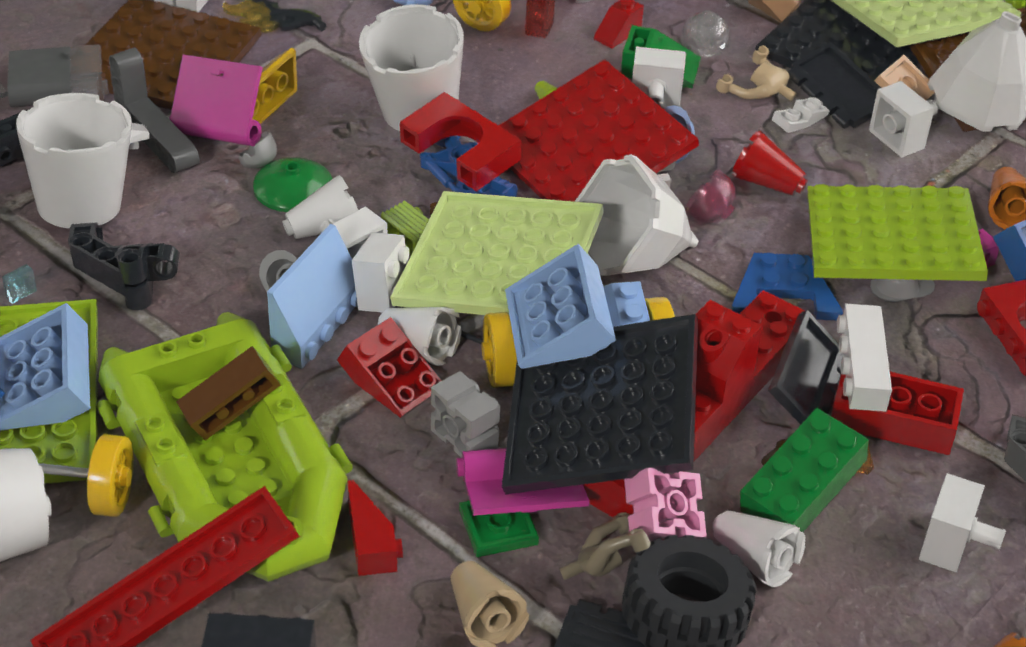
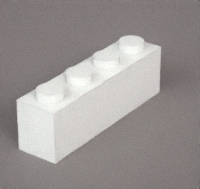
(864, 357)

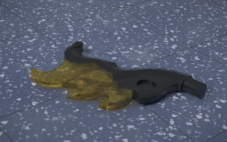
(270, 16)

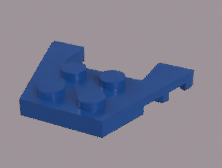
(786, 278)

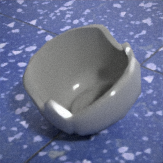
(261, 153)

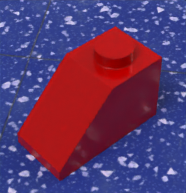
(618, 22)

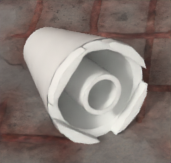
(325, 203)
(428, 329)
(762, 544)

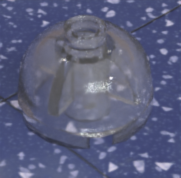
(705, 33)

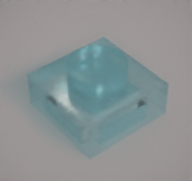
(19, 283)

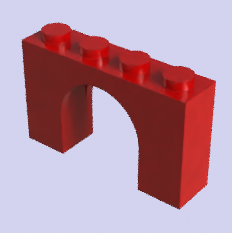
(449, 117)
(1003, 310)

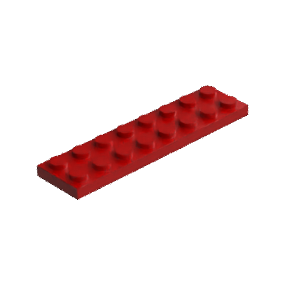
(177, 578)

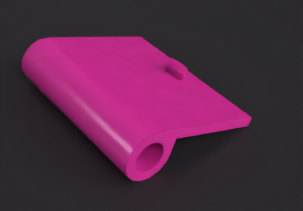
(214, 104)
(483, 481)

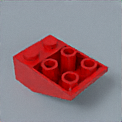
(389, 368)

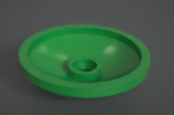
(288, 182)

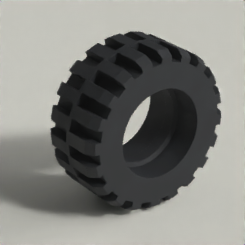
(693, 569)

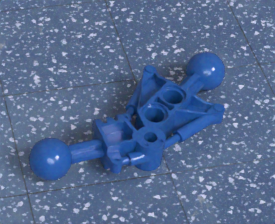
(444, 168)

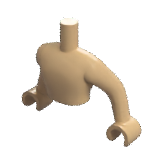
(767, 77)

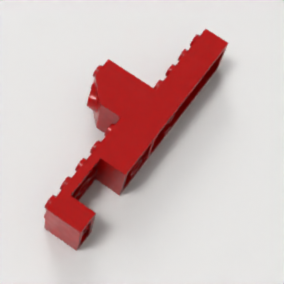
(733, 364)

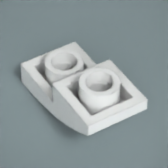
(804, 114)

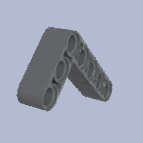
(131, 92)

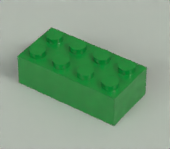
(805, 472)

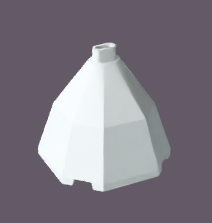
(986, 76)
(640, 221)

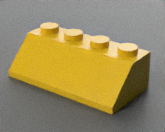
(276, 84)

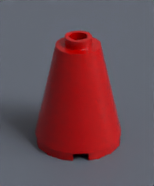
(769, 166)

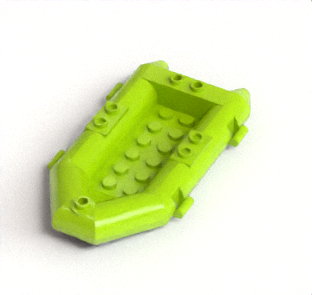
(265, 446)

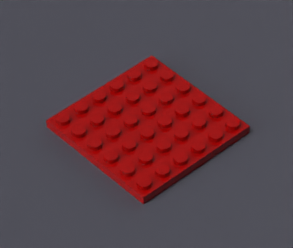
(592, 121)

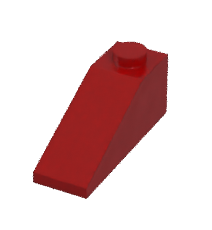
(372, 535)

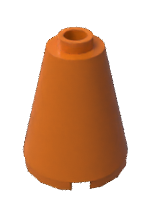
(1007, 197)

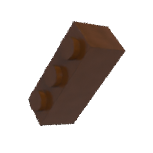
(228, 393)

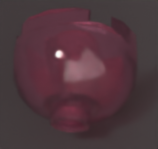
(713, 199)

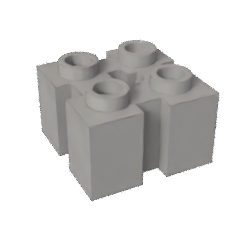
(464, 414)

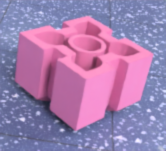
(665, 504)

